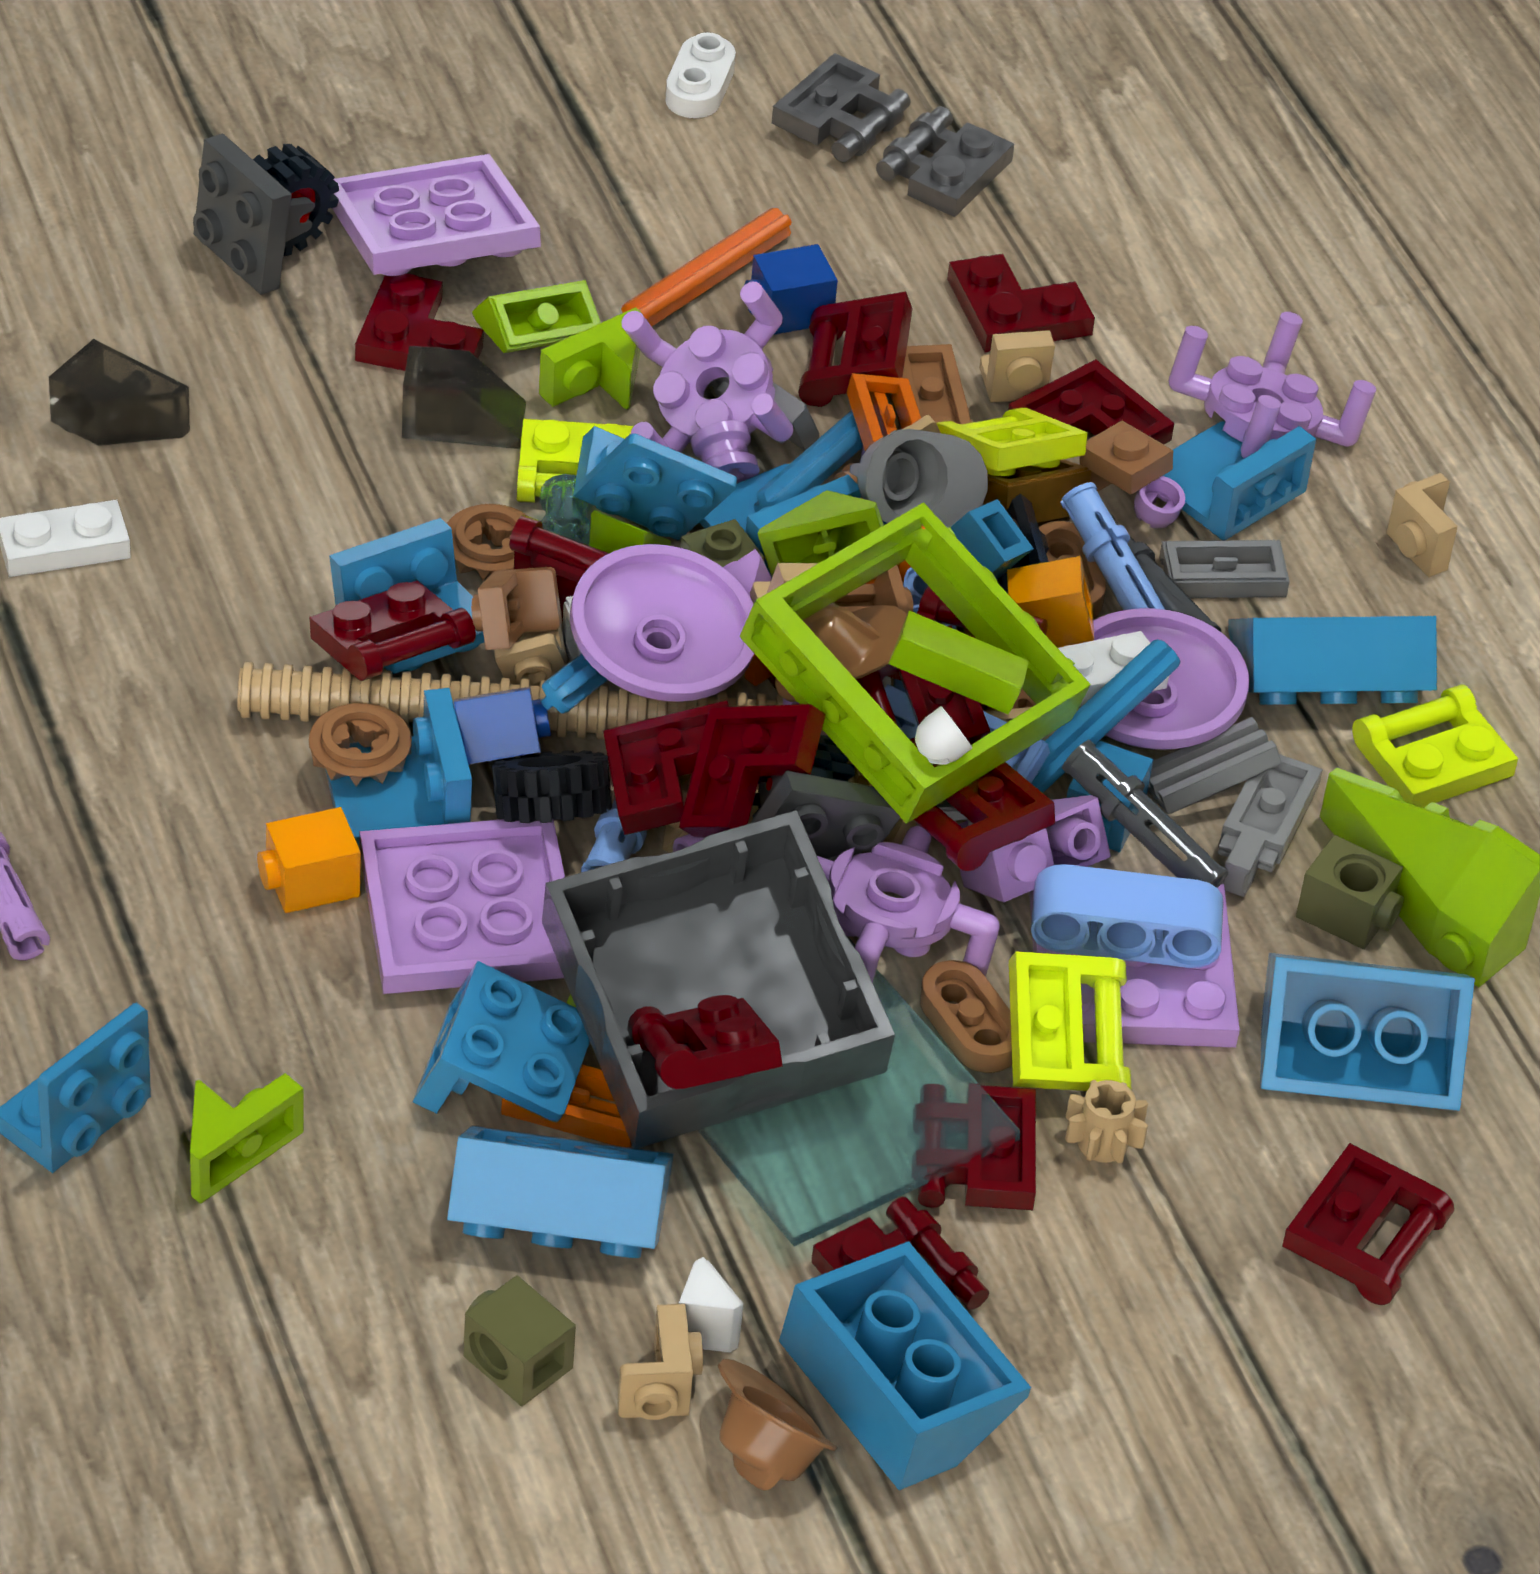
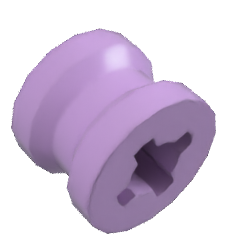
(726, 448)

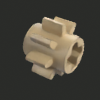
(1106, 1121)

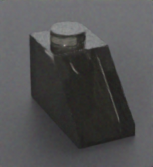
(117, 398)
(458, 400)

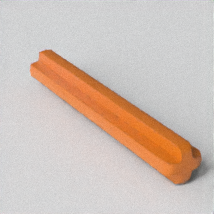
(711, 266)

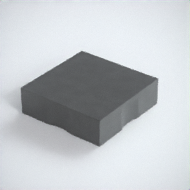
(719, 918)

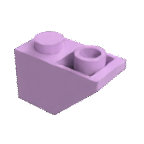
(1073, 840)

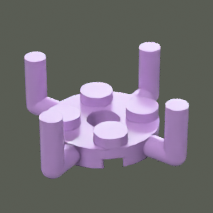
(710, 356)
(1263, 400)
(910, 922)

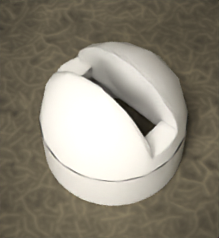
(940, 738)

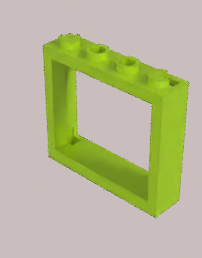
(852, 716)

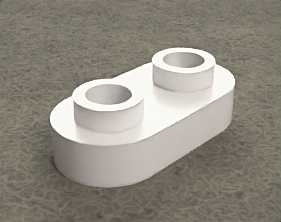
(700, 76)

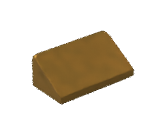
(1040, 486)

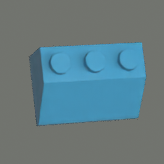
(1337, 657)
(1365, 1031)
(559, 1190)
(901, 1362)

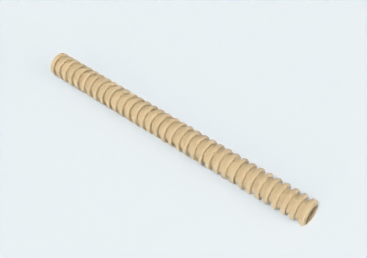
(316, 693)

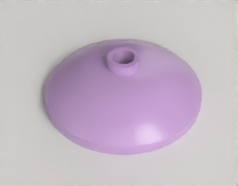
(662, 622)
(1200, 695)

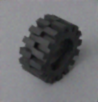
(552, 786)

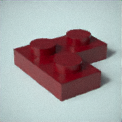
(1000, 306)
(404, 318)
(1095, 401)
(736, 751)
(647, 766)

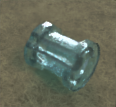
(563, 512)

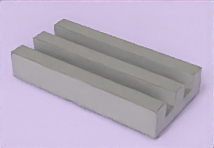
(1226, 568)
(1212, 766)

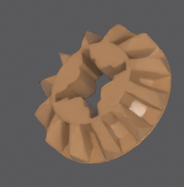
(468, 529)
(371, 727)

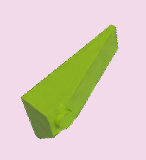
(1462, 885)

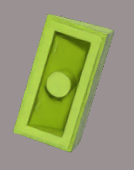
(537, 315)
(959, 662)

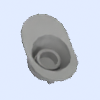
(921, 468)

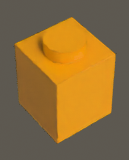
(1059, 595)
(311, 860)

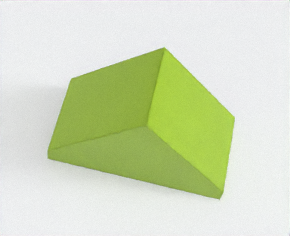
(818, 529)

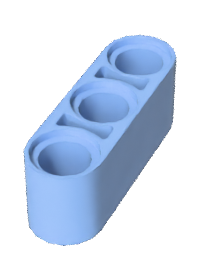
(1127, 916)

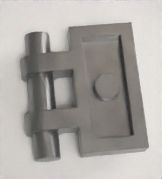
(826, 105)
(960, 163)

